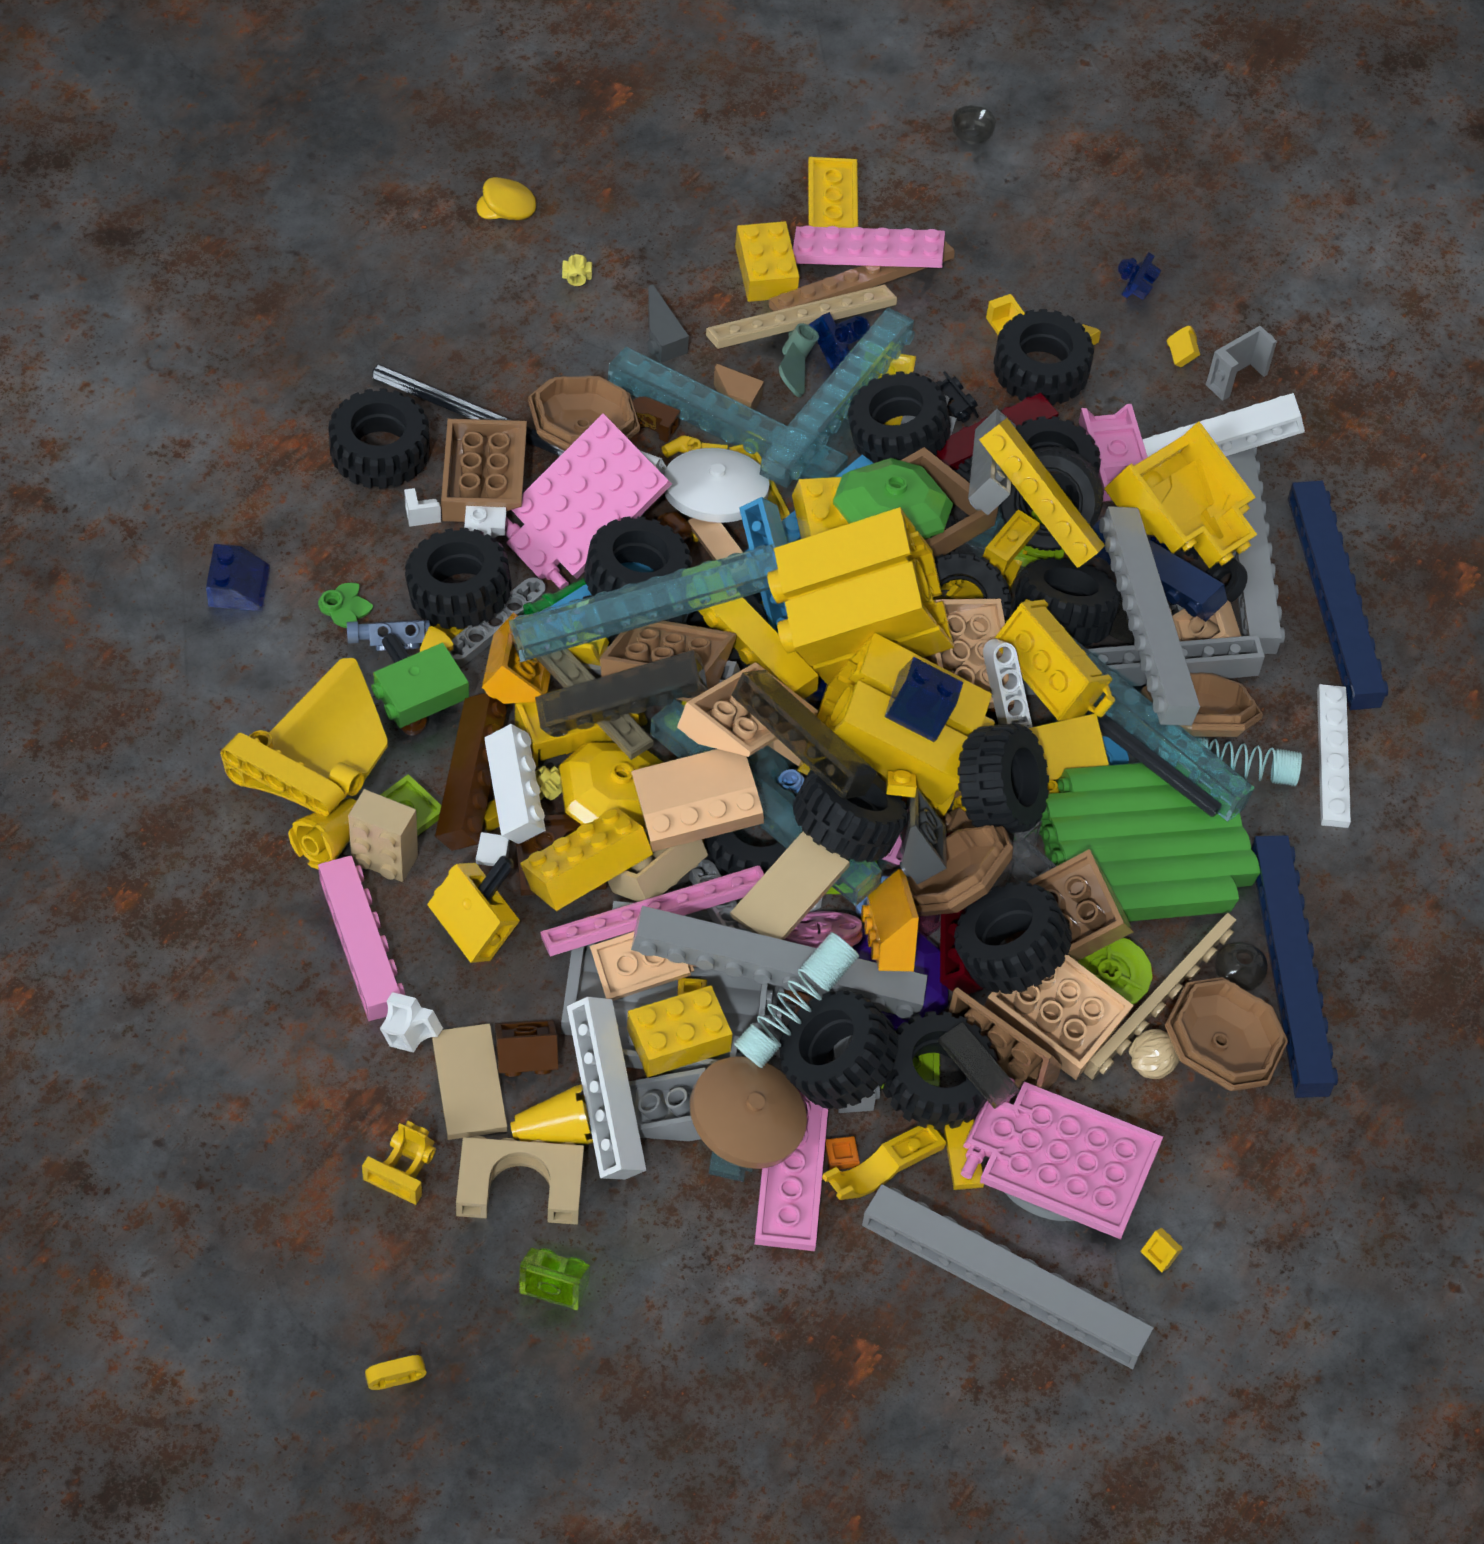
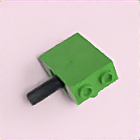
(418, 683)

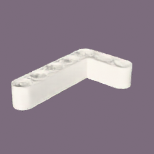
(1012, 690)

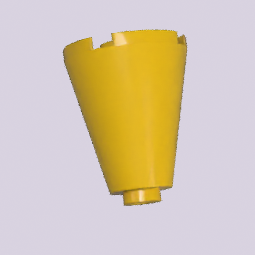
(322, 837)
(555, 1120)

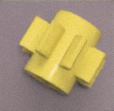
(577, 270)
(548, 782)

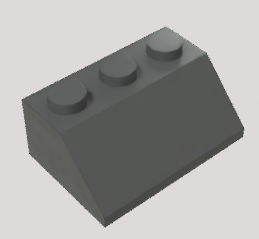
(922, 840)

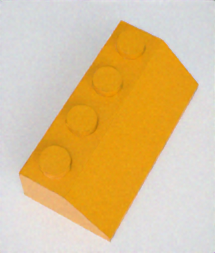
(507, 676)
(891, 924)

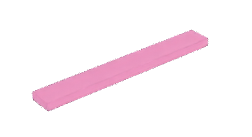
(624, 919)

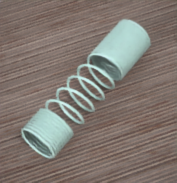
(1285, 764)
(825, 969)

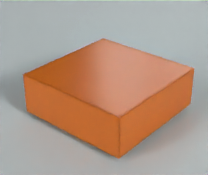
(842, 1153)

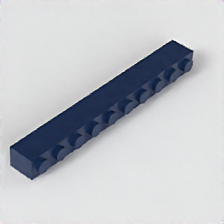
(1337, 595)
(1293, 968)

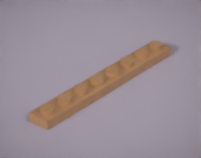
(846, 282)

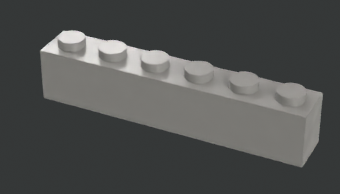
(988, 482)

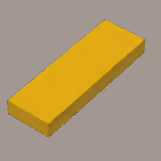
(957, 1157)

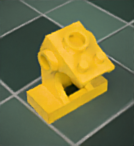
(412, 1143)

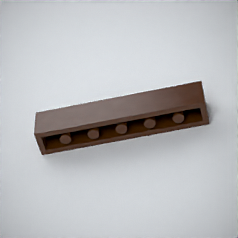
(469, 773)

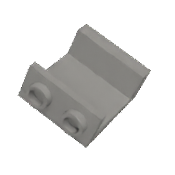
(1251, 348)

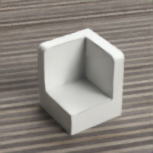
(422, 511)
(491, 848)

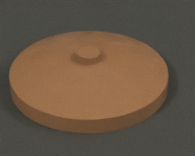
(748, 1113)

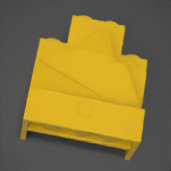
(1189, 498)

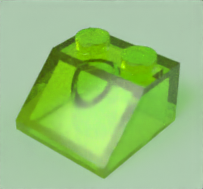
(553, 1277)

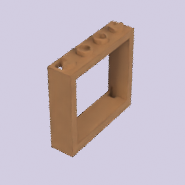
(957, 491)

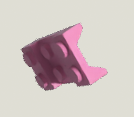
(1117, 441)

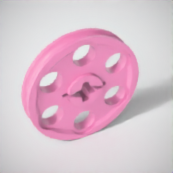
(842, 924)

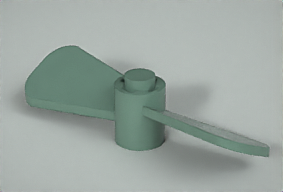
(795, 351)

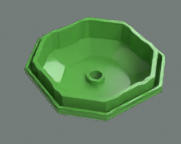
(891, 486)

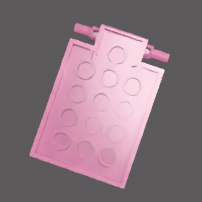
(584, 489)
(1063, 1157)

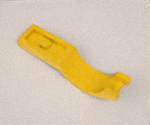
(1000, 551)
(886, 1162)

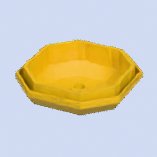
(601, 779)

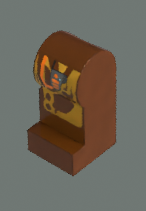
(657, 417)

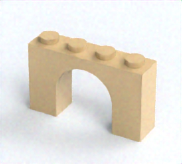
(485, 1158)

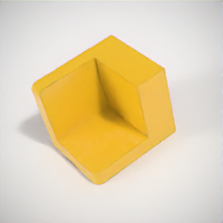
(1001, 311)
(590, 652)

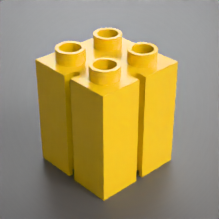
(858, 583)
(856, 710)

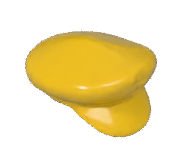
(505, 200)

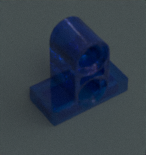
(836, 338)

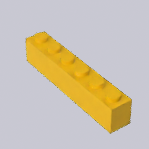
(1042, 492)
(761, 644)

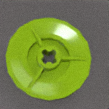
(1128, 966)

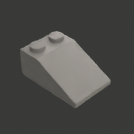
(664, 1105)

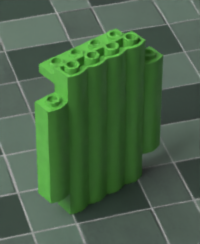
(1149, 842)

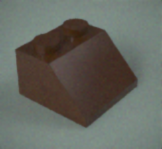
(526, 1047)

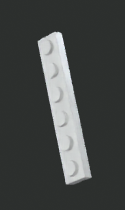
(1333, 756)

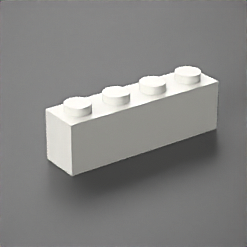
(515, 784)

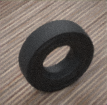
(1238, 579)

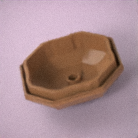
(570, 405)
(1224, 707)
(973, 866)
(1226, 1034)

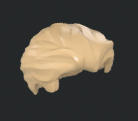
(1153, 1054)

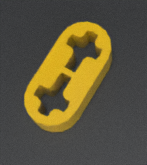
(395, 1372)

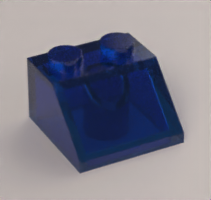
(236, 579)
(923, 698)

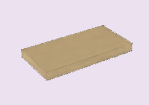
(790, 888)
(469, 1082)

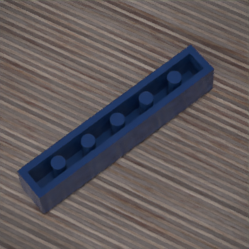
(1181, 581)

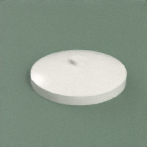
(714, 484)

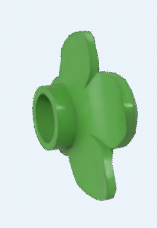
(347, 604)

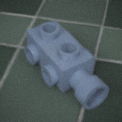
(370, 632)

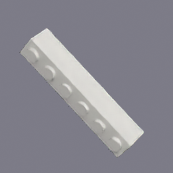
(1242, 428)
(606, 1088)

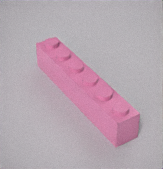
(360, 935)

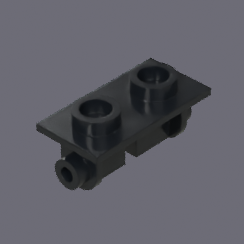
(963, 405)

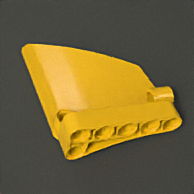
(318, 748)

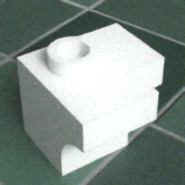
(486, 519)
(408, 1023)

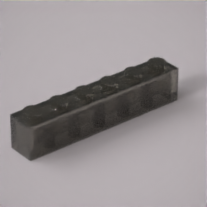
(621, 694)
(804, 734)

